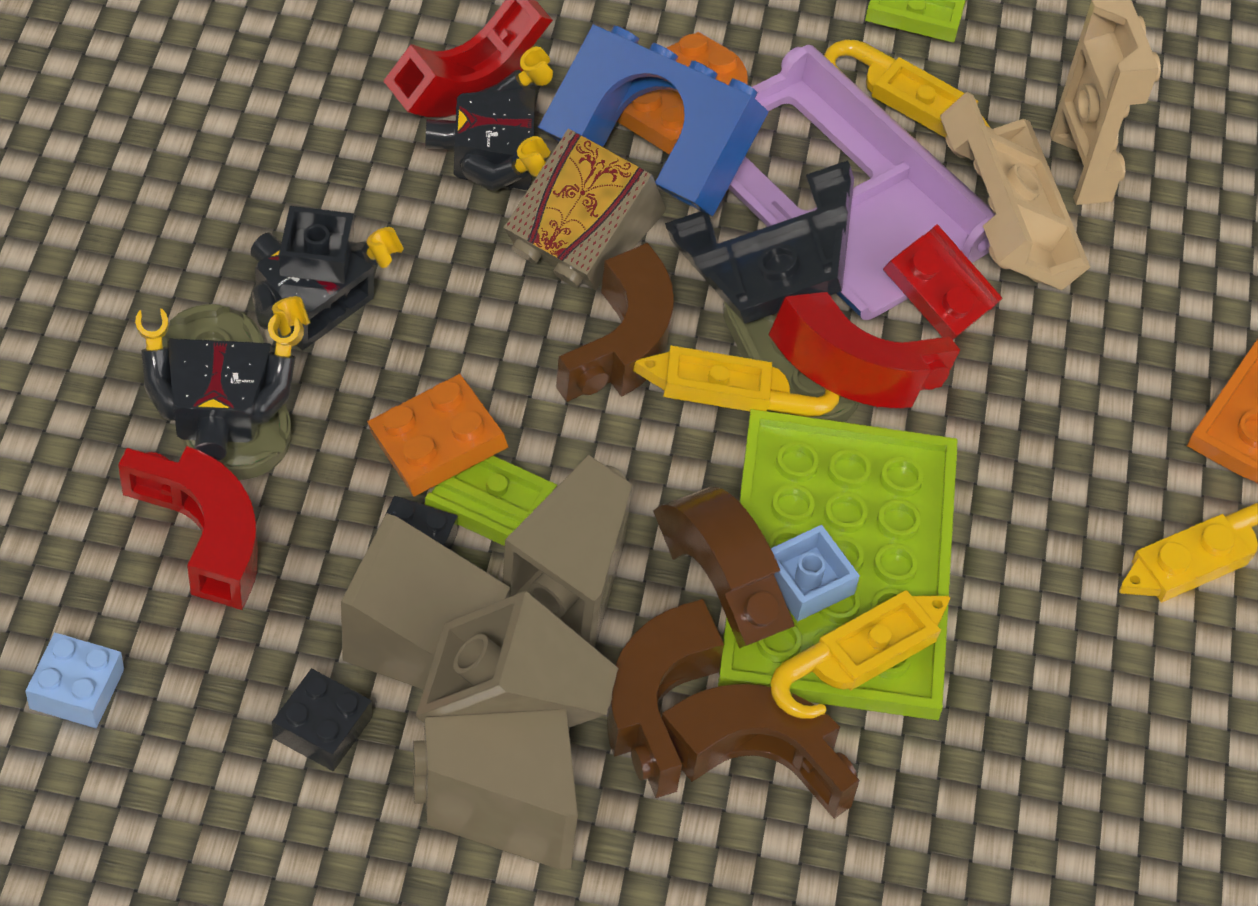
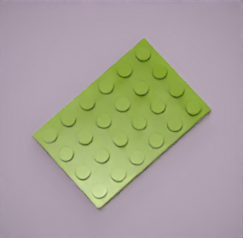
(891, 515)

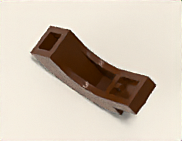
(643, 299)
(735, 557)
(657, 658)
(748, 722)

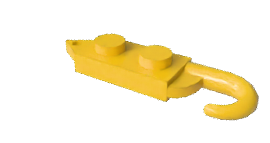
(901, 84)
(729, 382)
(1194, 556)
(862, 648)

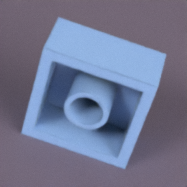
(813, 573)
(75, 680)

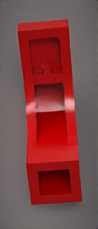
(432, 80)
(854, 363)
(213, 497)

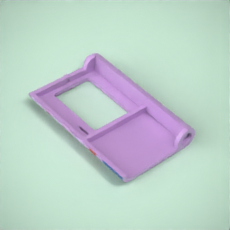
(889, 211)

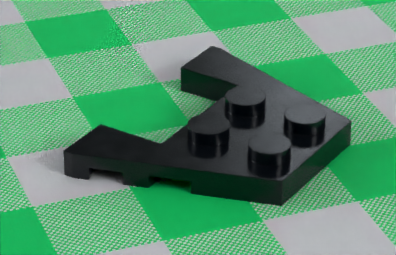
(778, 260)

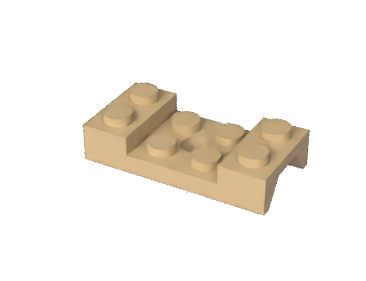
(1107, 75)
(1031, 220)

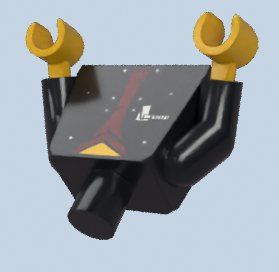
(496, 129)
(315, 302)
(217, 387)

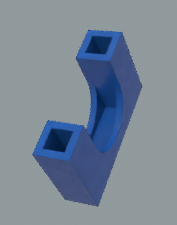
(717, 116)

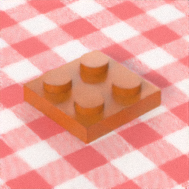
(437, 434)

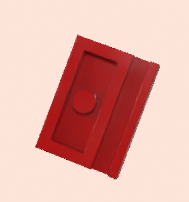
(942, 283)

